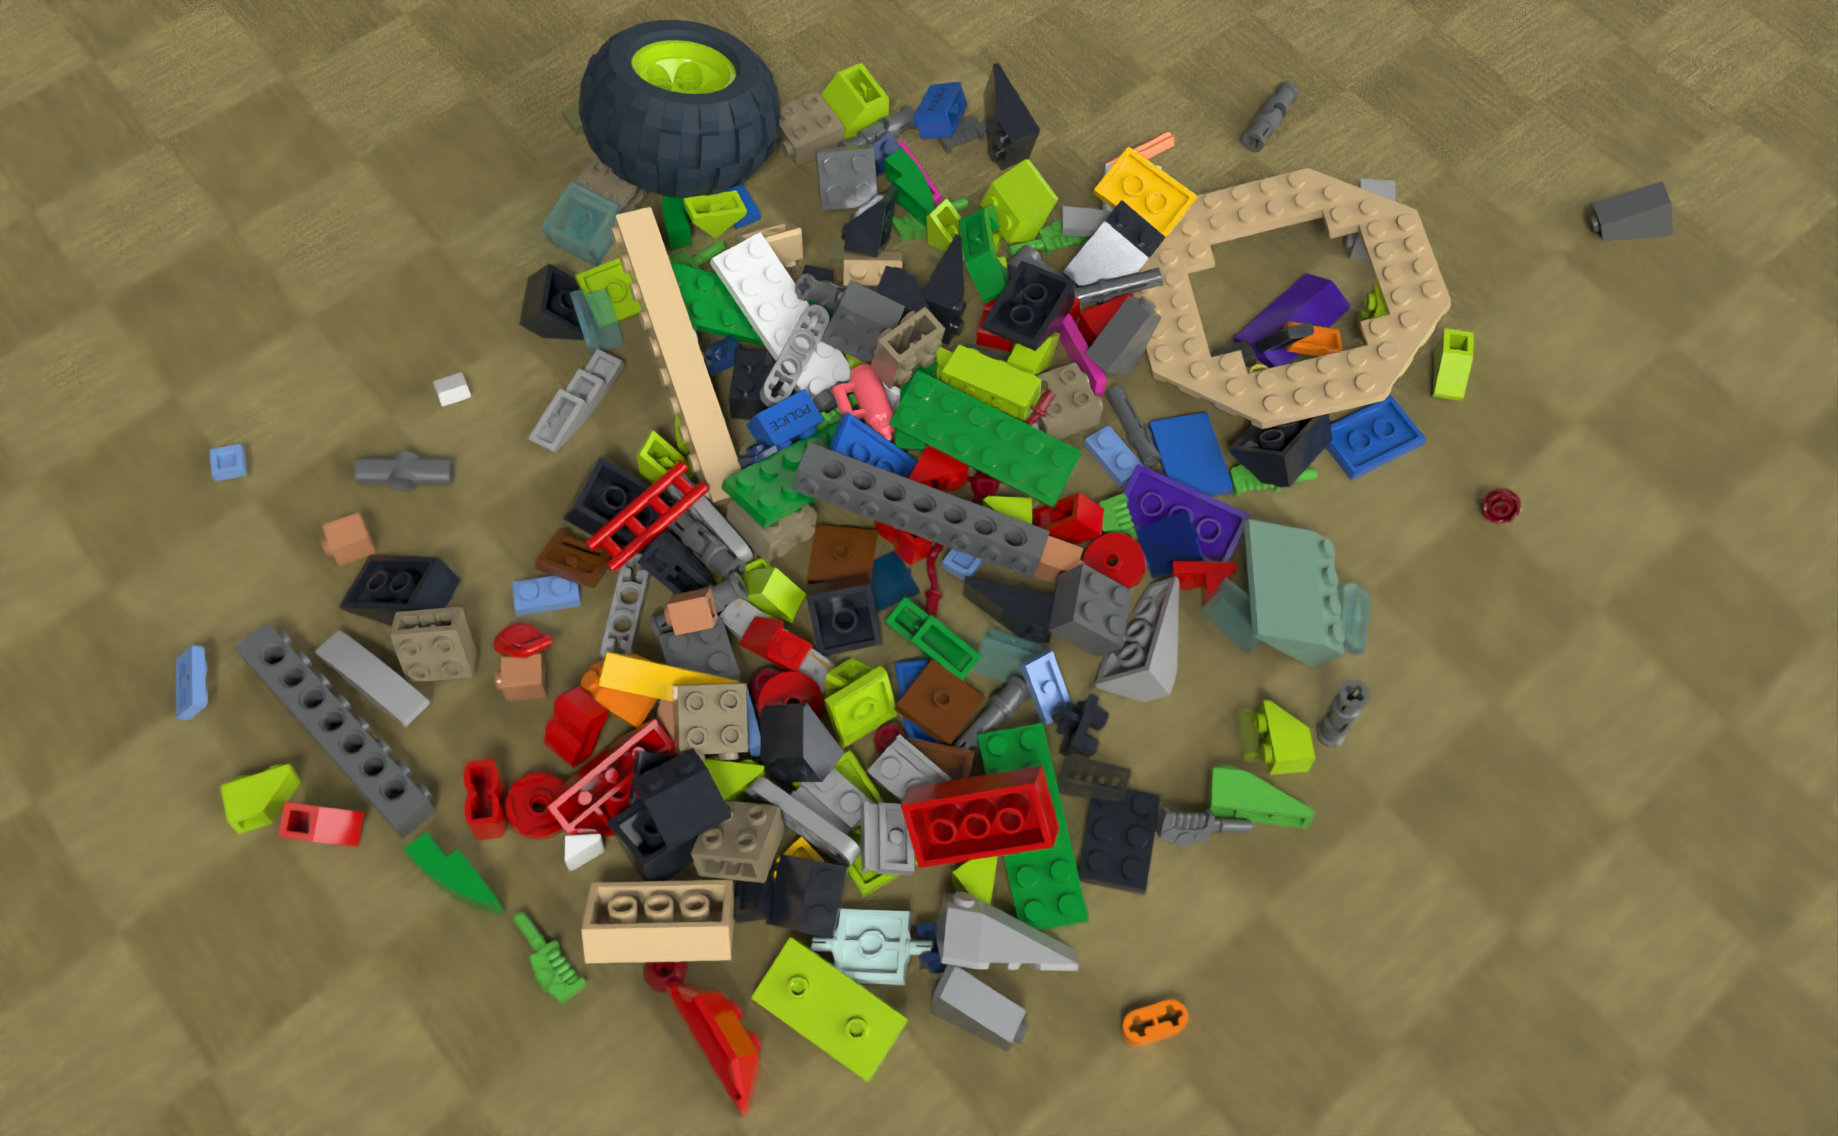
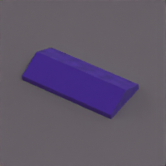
(1306, 301)
(1159, 497)

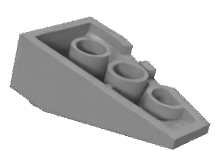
(1148, 659)
(978, 934)

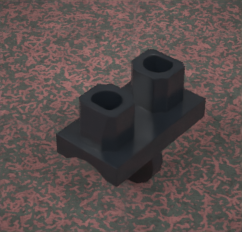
(1074, 723)

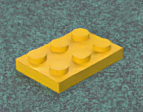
(1146, 190)

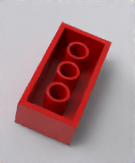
(980, 817)

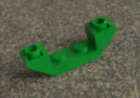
(979, 252)

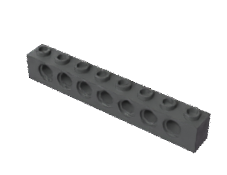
(920, 510)
(403, 813)

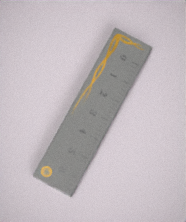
(739, 616)

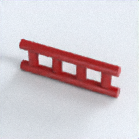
(646, 535)

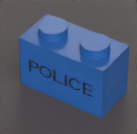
(940, 110)
(786, 421)

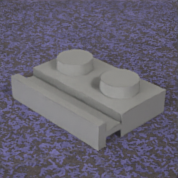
(905, 767)
(834, 801)
(885, 840)

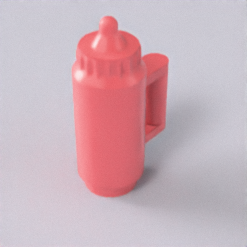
(871, 398)

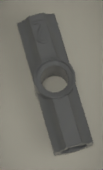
(404, 471)

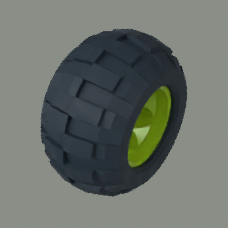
(679, 108)

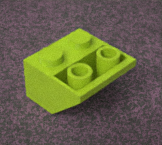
(856, 99)

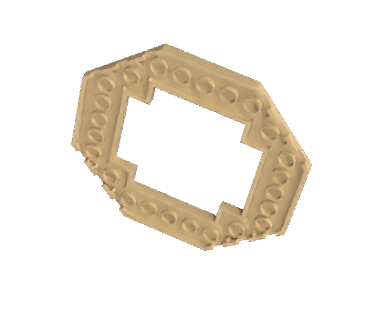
(1312, 387)

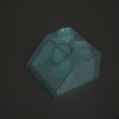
(582, 223)

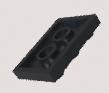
(1119, 841)

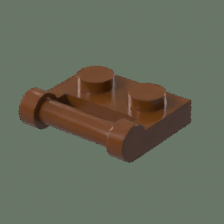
(572, 560)

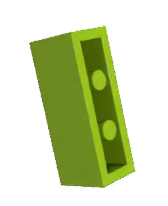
(992, 382)

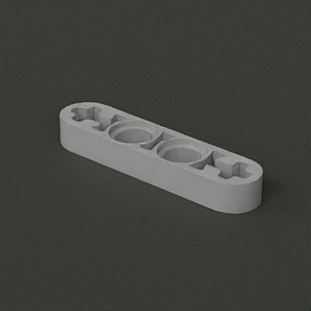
(794, 355)
(706, 514)
(623, 611)
(806, 822)

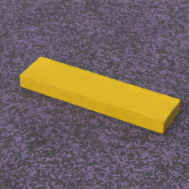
(650, 677)

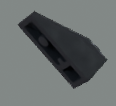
(675, 566)
(1016, 608)

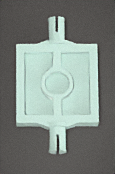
(873, 945)

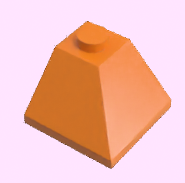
(620, 704)

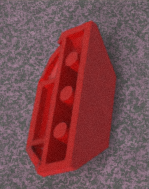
(603, 784)
(721, 1038)

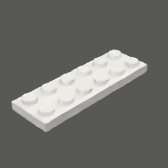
(772, 308)

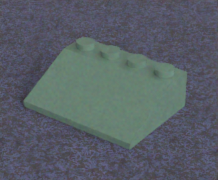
(1294, 591)

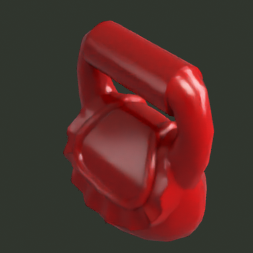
(521, 641)

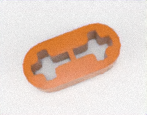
(1156, 1031)

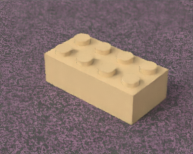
(658, 921)

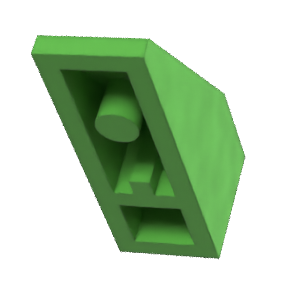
(1247, 797)

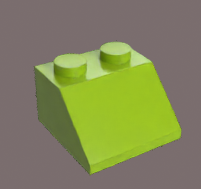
(1021, 202)

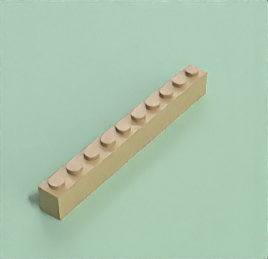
(677, 351)

